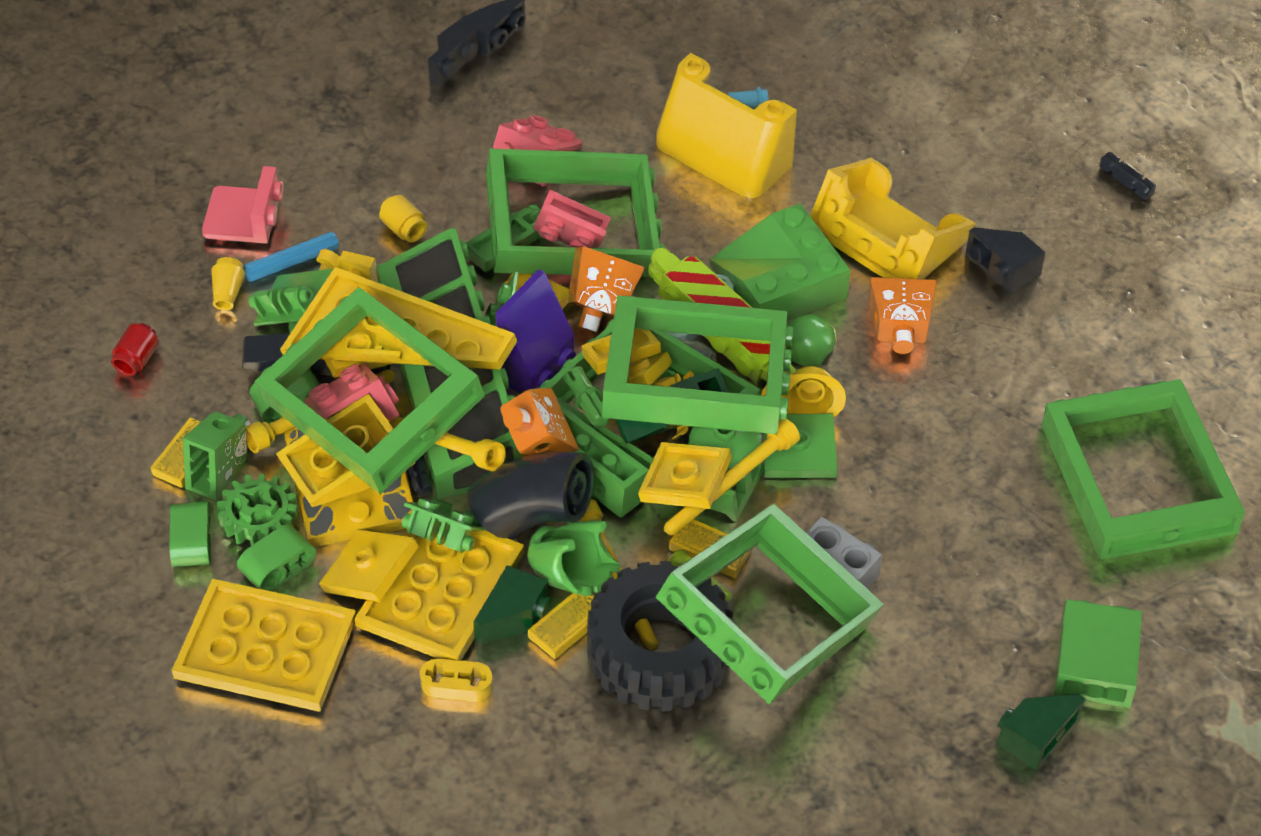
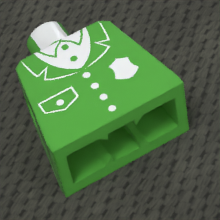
(214, 453)

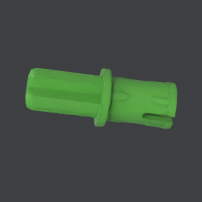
(586, 396)

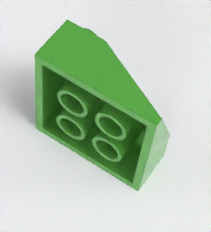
(785, 265)

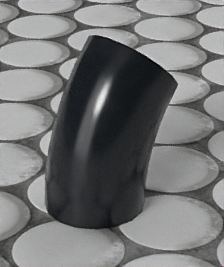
(532, 492)

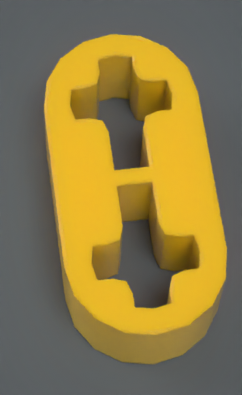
(456, 680)

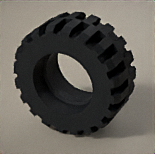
(642, 674)

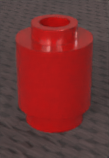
(134, 349)

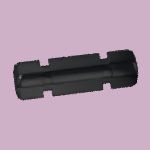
(1127, 175)
(419, 478)

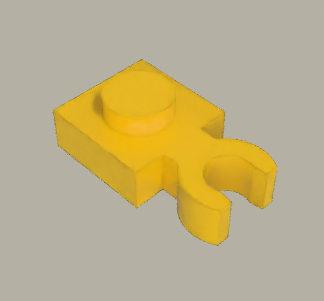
(348, 261)

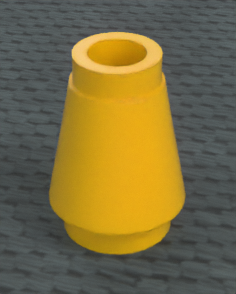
(226, 282)

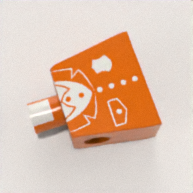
(597, 282)
(901, 310)
(536, 420)

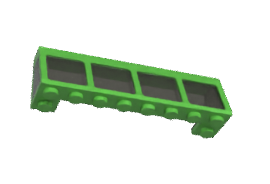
(441, 276)

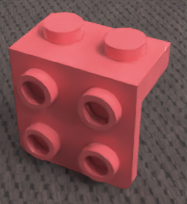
(535, 134)
(244, 212)
(570, 222)
(352, 385)

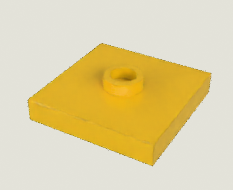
(685, 475)
(368, 565)

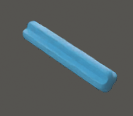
(290, 256)

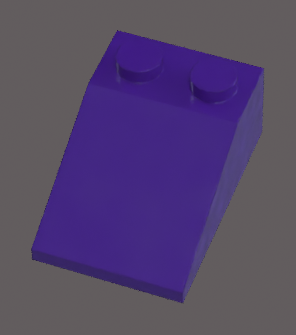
(541, 334)

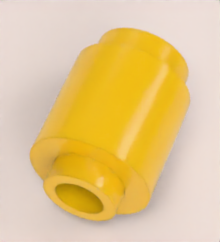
(403, 218)

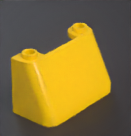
(724, 137)
(878, 231)

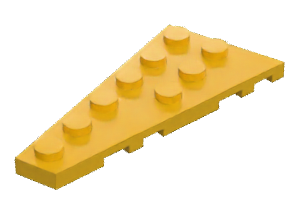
(461, 336)

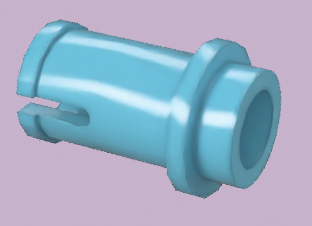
(750, 98)

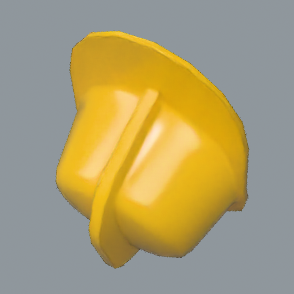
(813, 392)

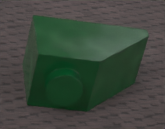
(511, 606)
(1039, 726)

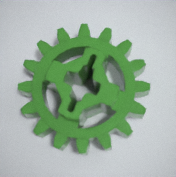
(256, 508)

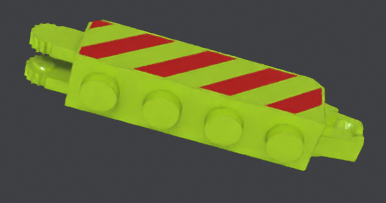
(694, 282)

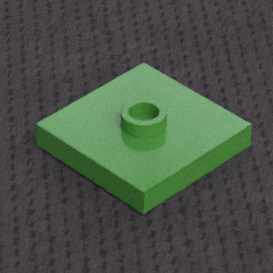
(811, 456)

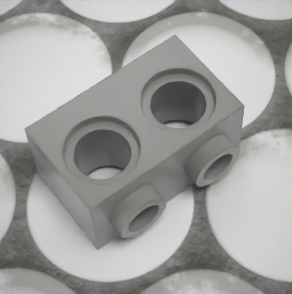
(848, 551)

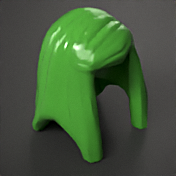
(572, 557)

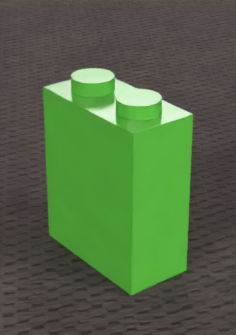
(1098, 652)

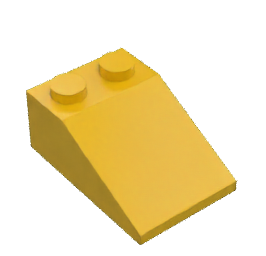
(319, 473)

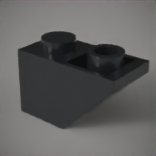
(1006, 256)

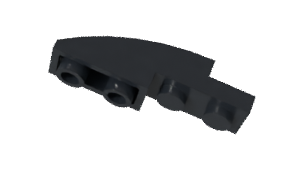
(477, 32)

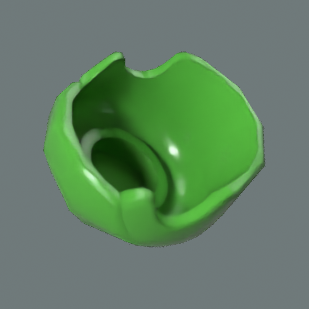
(811, 340)

